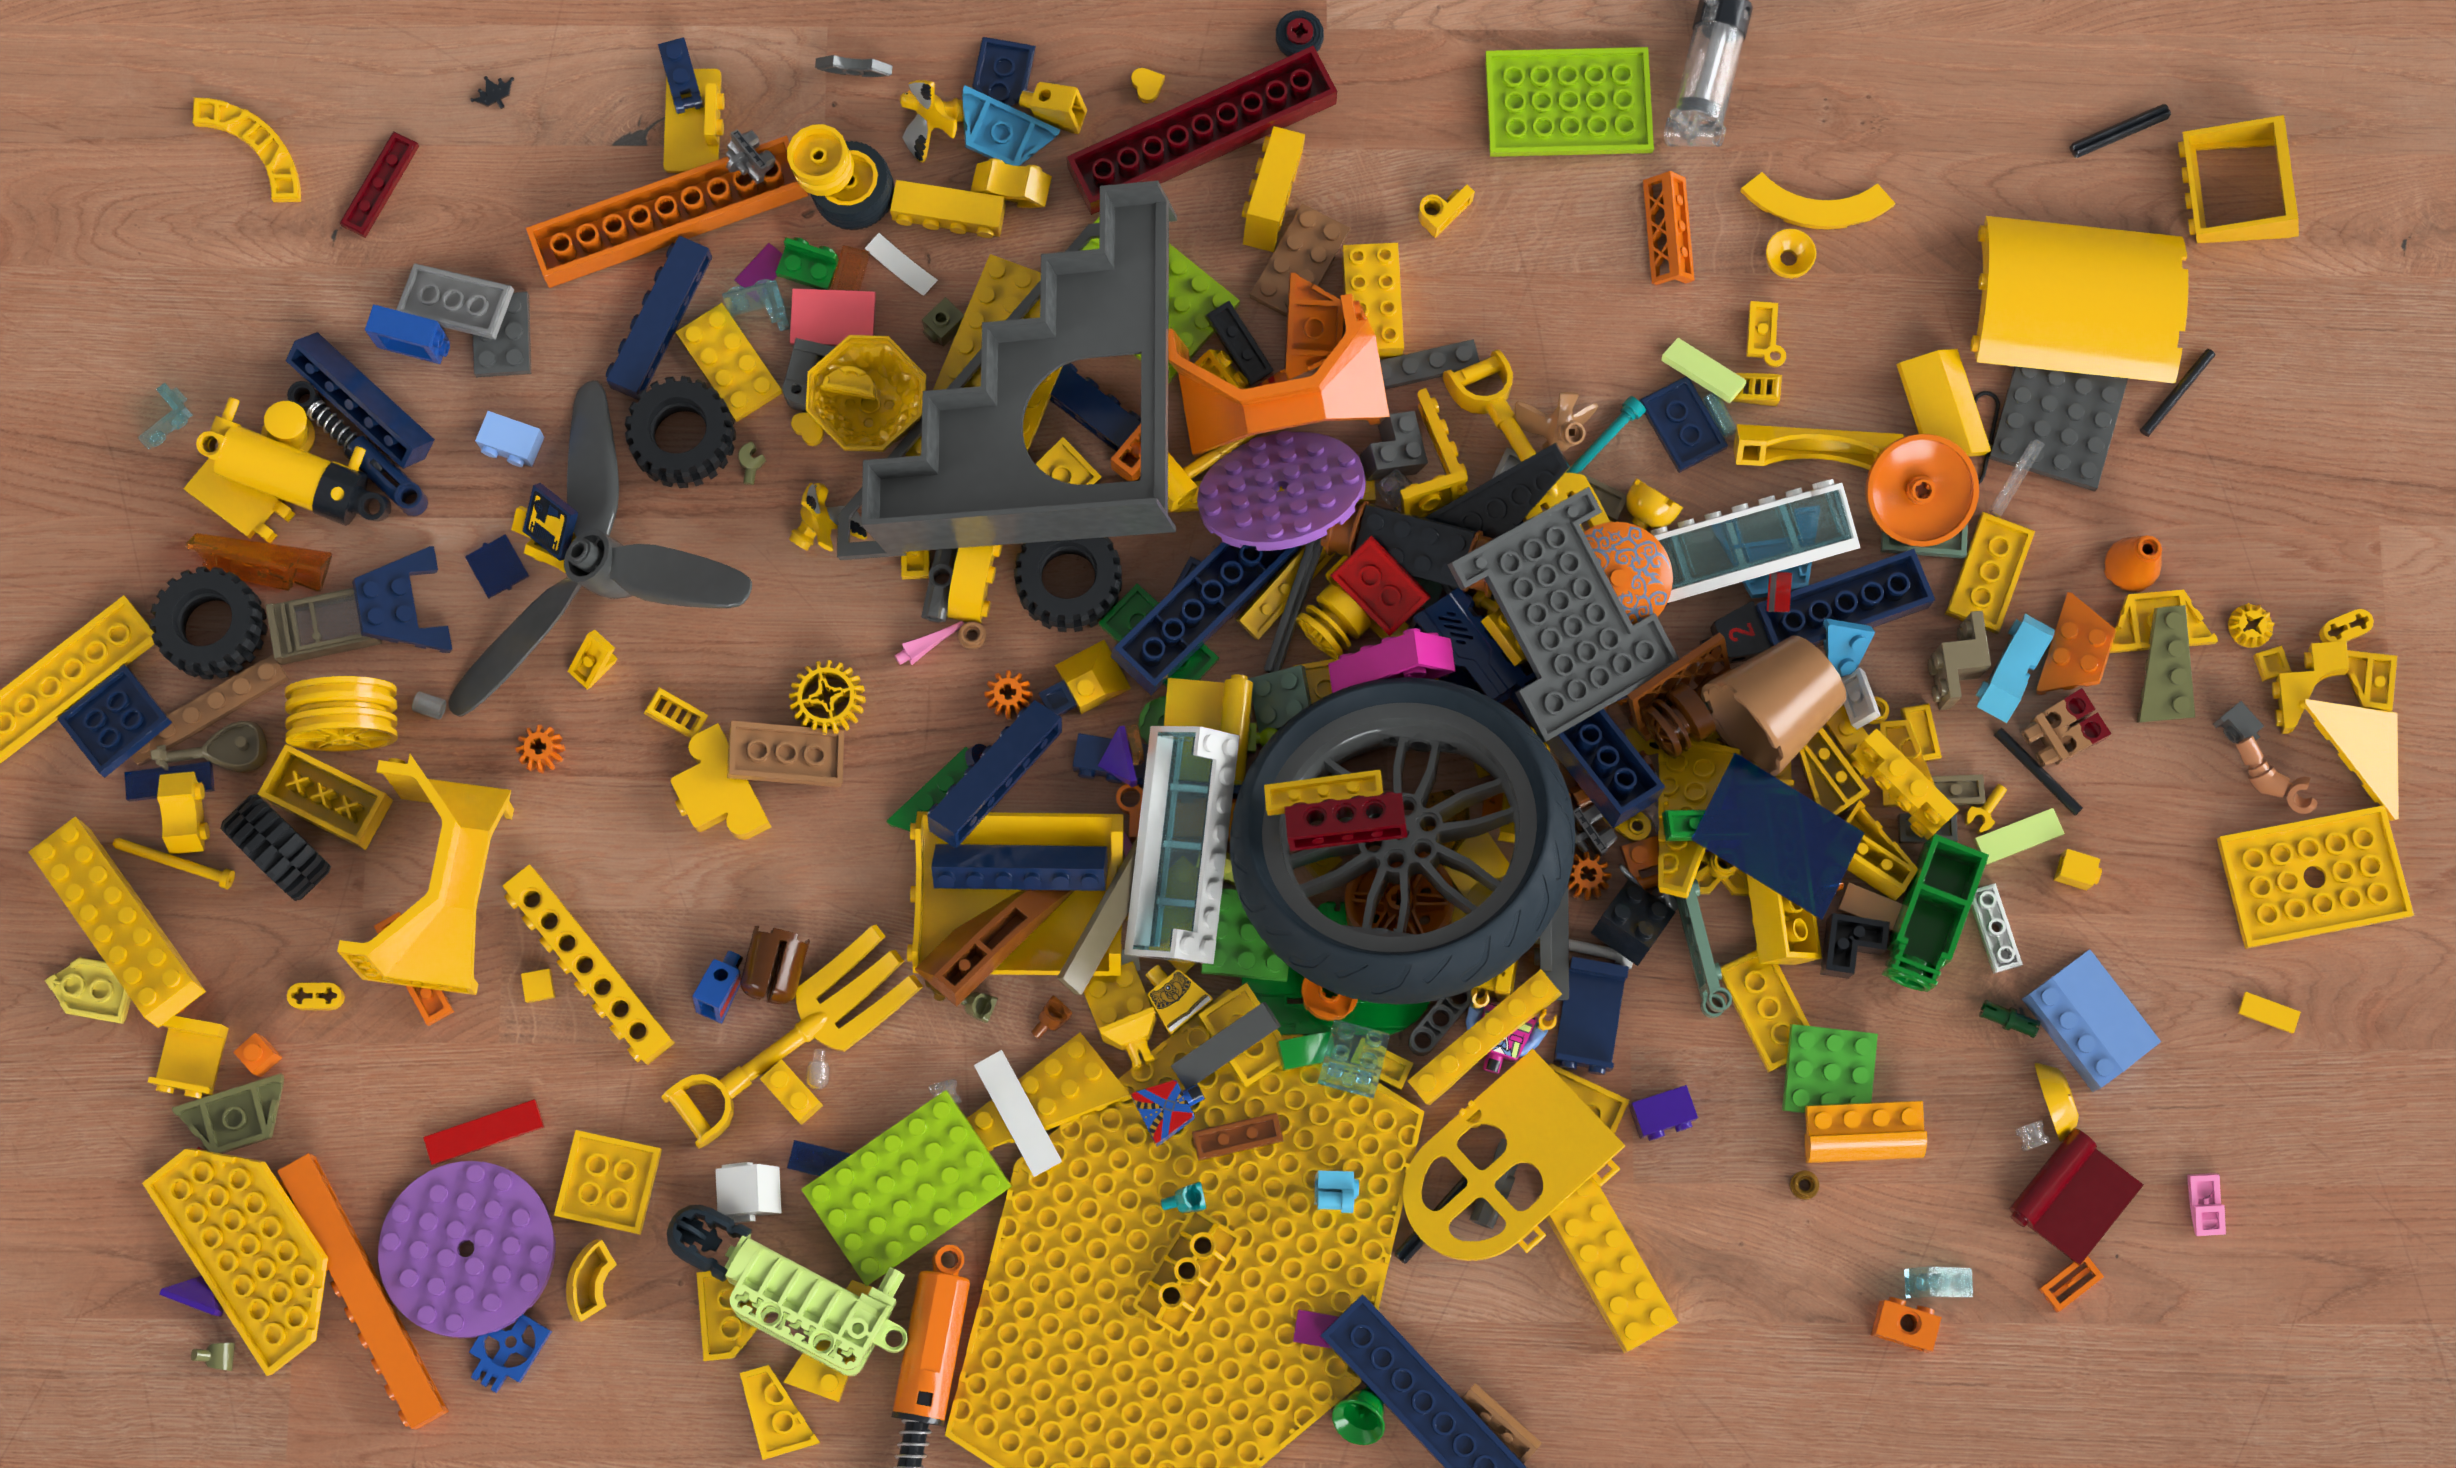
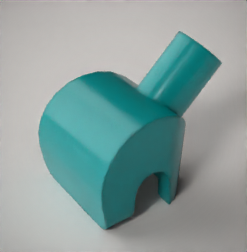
(1186, 1199)

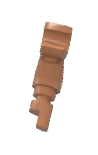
(2272, 783)

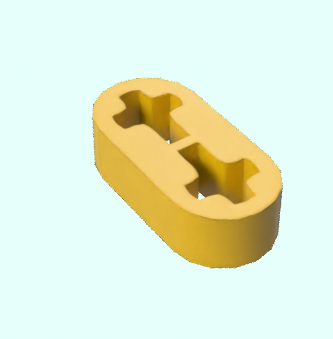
(2343, 622)
(315, 1002)

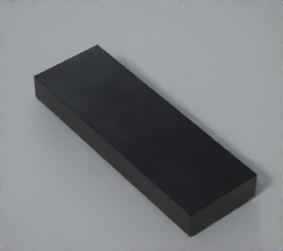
(1239, 343)

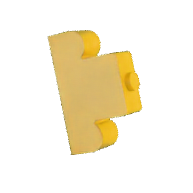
(712, 797)

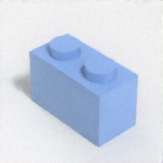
(509, 439)

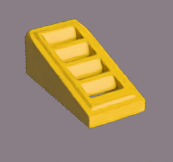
(1762, 398)
(660, 717)

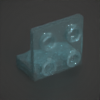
(756, 297)
(1353, 1058)

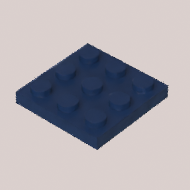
(114, 720)

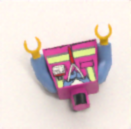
(1517, 1043)

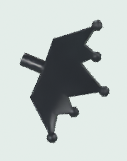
(494, 92)

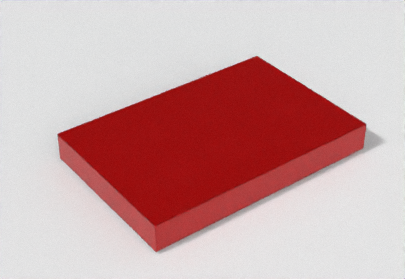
(1380, 585)

